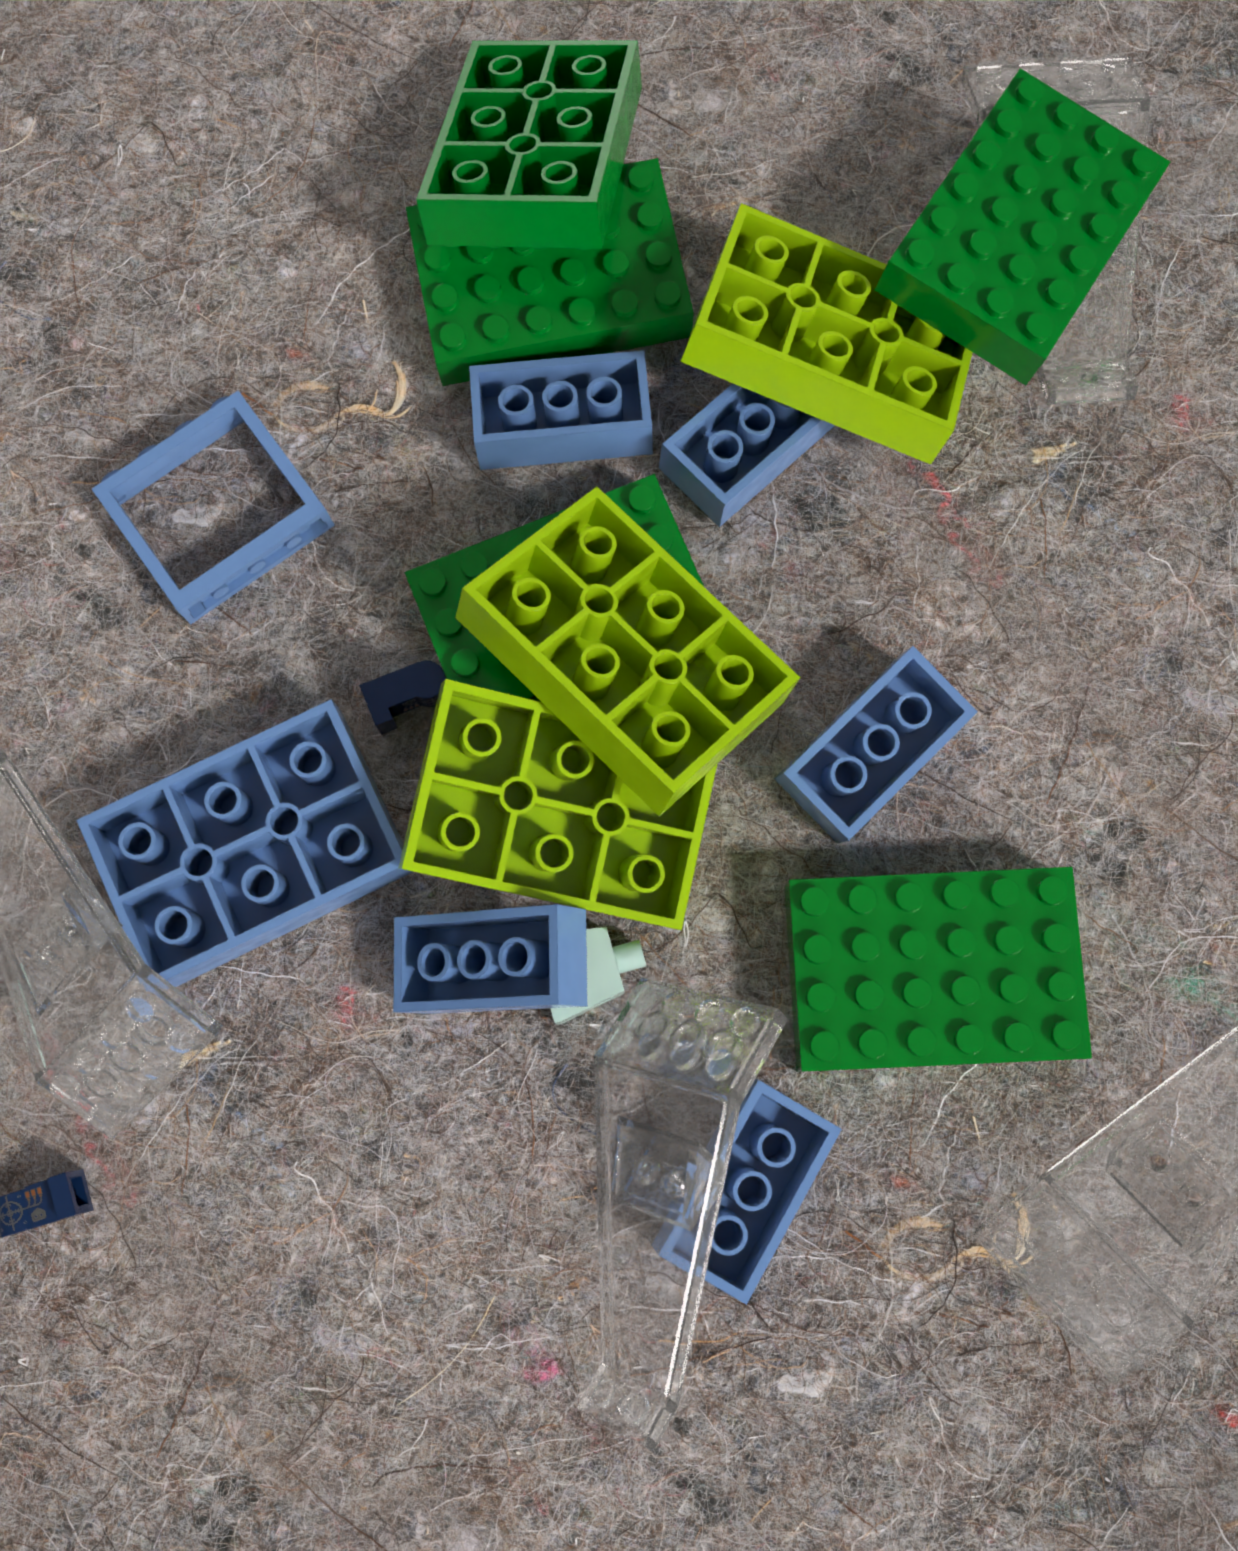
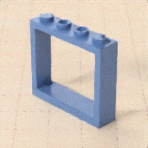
(250, 560)

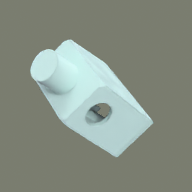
(603, 971)

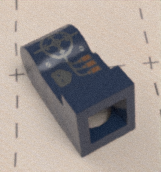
(402, 692)
(45, 1203)

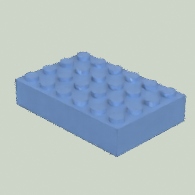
(245, 845)

